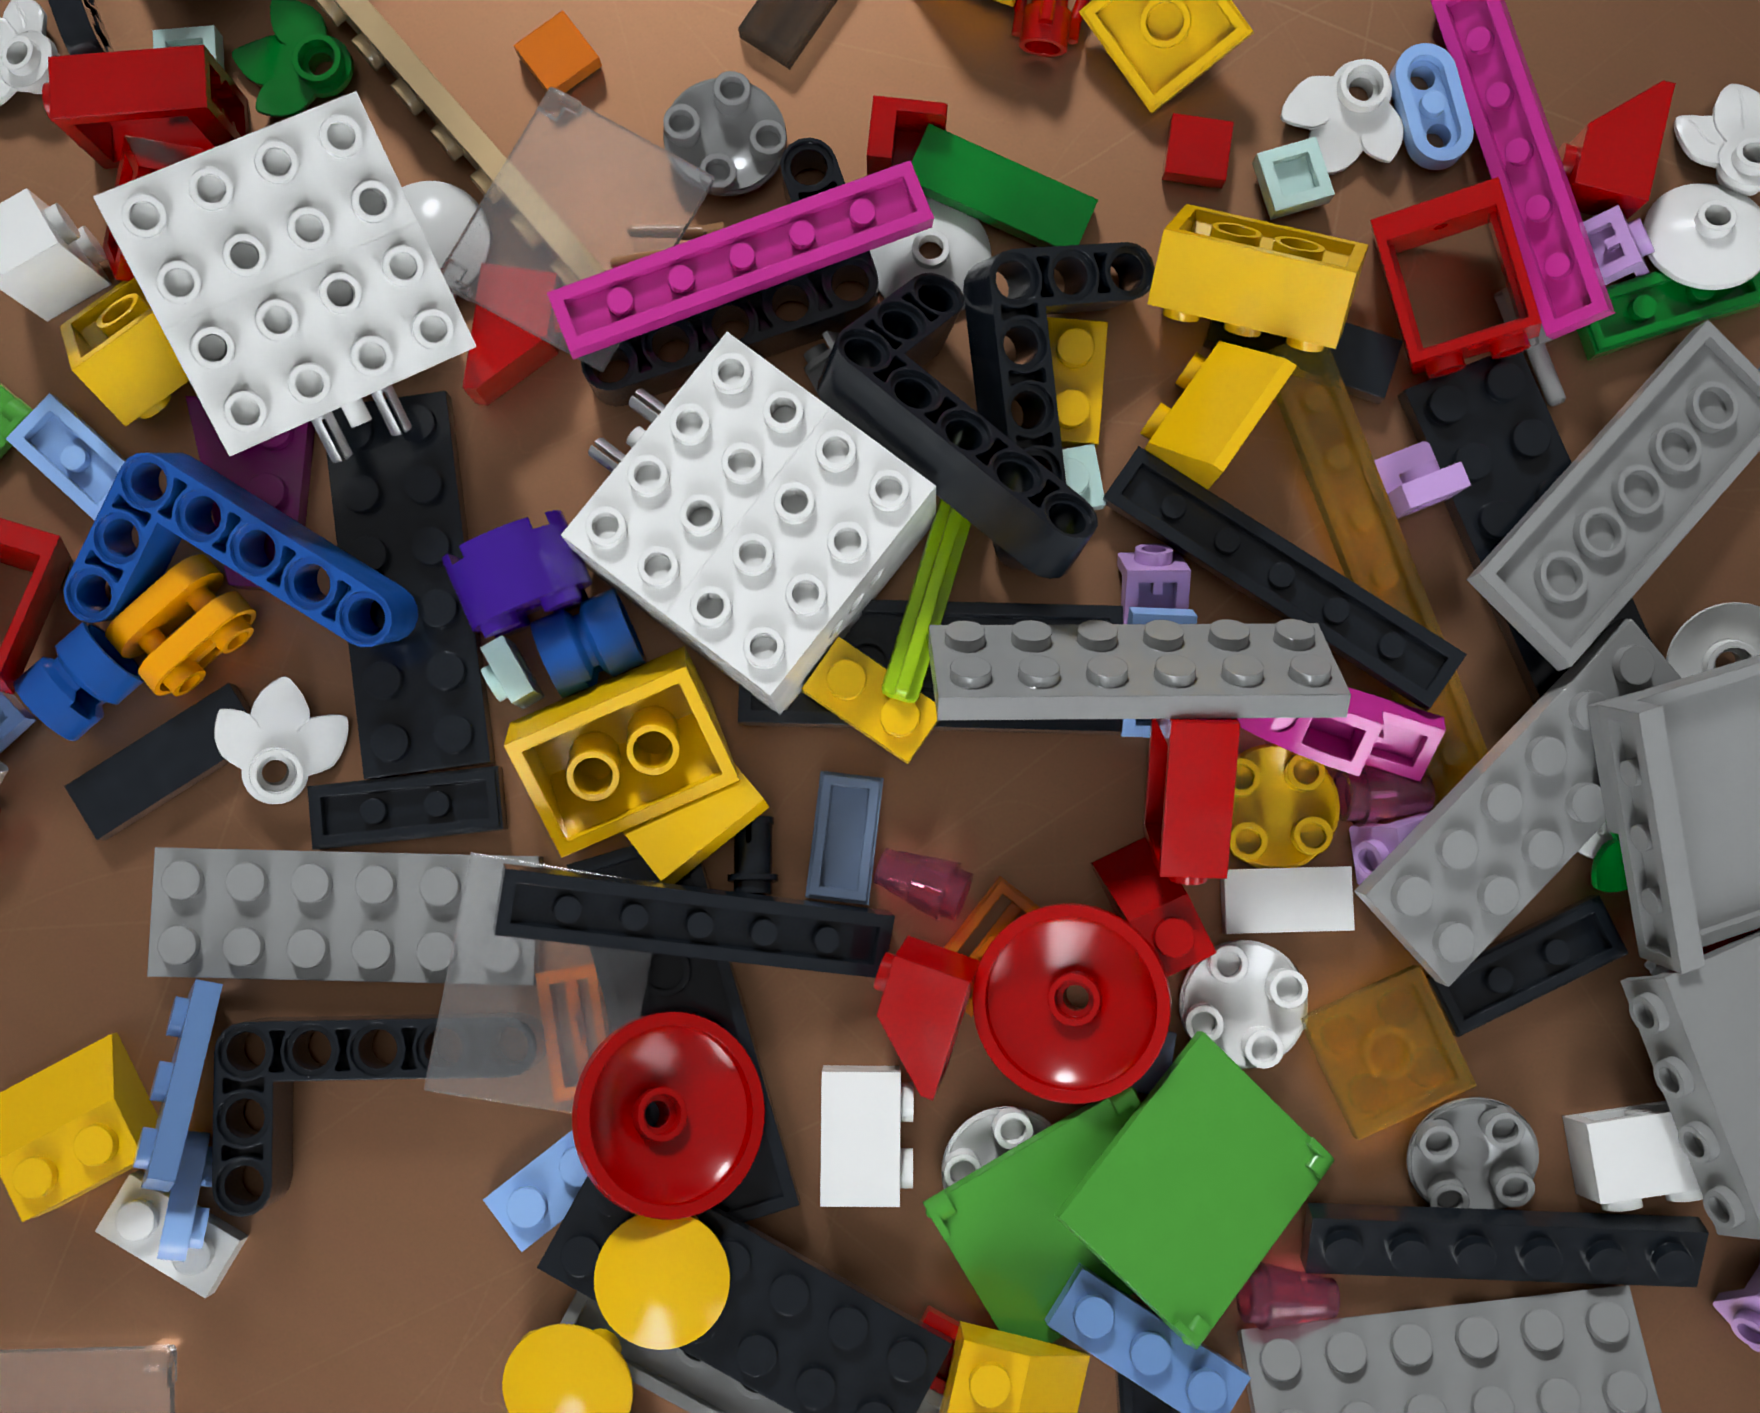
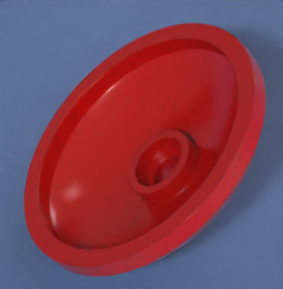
(1043, 1038)
(705, 1125)

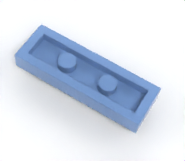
(177, 1085)
(1143, 1346)

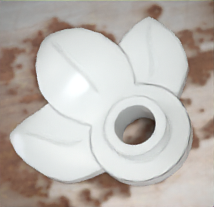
(24, 49)
(1341, 121)
(1726, 138)
(281, 731)

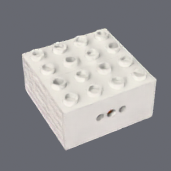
(289, 276)
(751, 520)

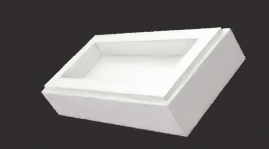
(1287, 900)

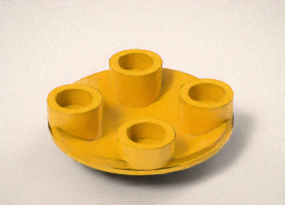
(1282, 808)
(662, 1281)
(567, 1372)

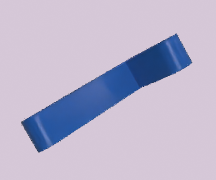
(237, 543)

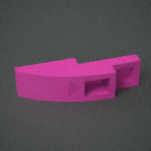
(1372, 734)

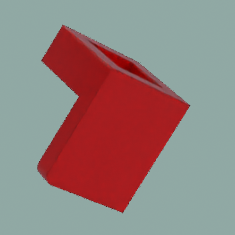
(899, 128)

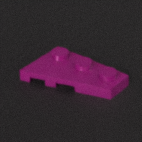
(271, 470)

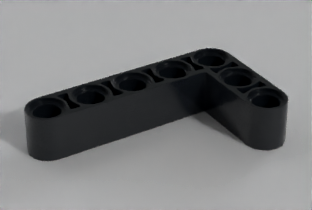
(1024, 321)
(766, 331)
(977, 470)
(272, 1087)

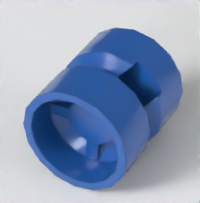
(587, 643)
(74, 686)

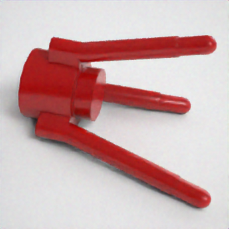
(1047, 26)

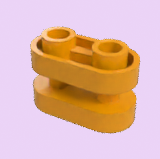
(216, 628)

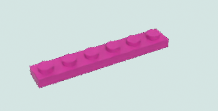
(1526, 160)
(740, 259)

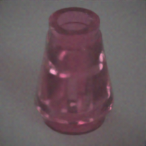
(1381, 796)
(925, 882)
(1286, 1297)

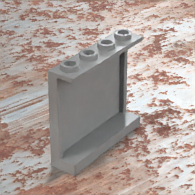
(1688, 809)
(1707, 1063)

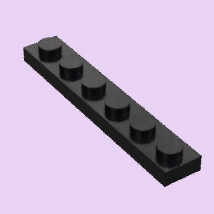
(1284, 578)
(690, 921)
(1503, 1245)

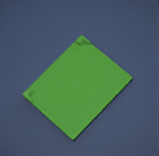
(1195, 1189)
(1005, 1221)

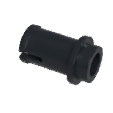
(754, 858)

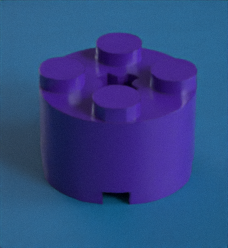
(517, 574)

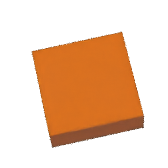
(558, 54)

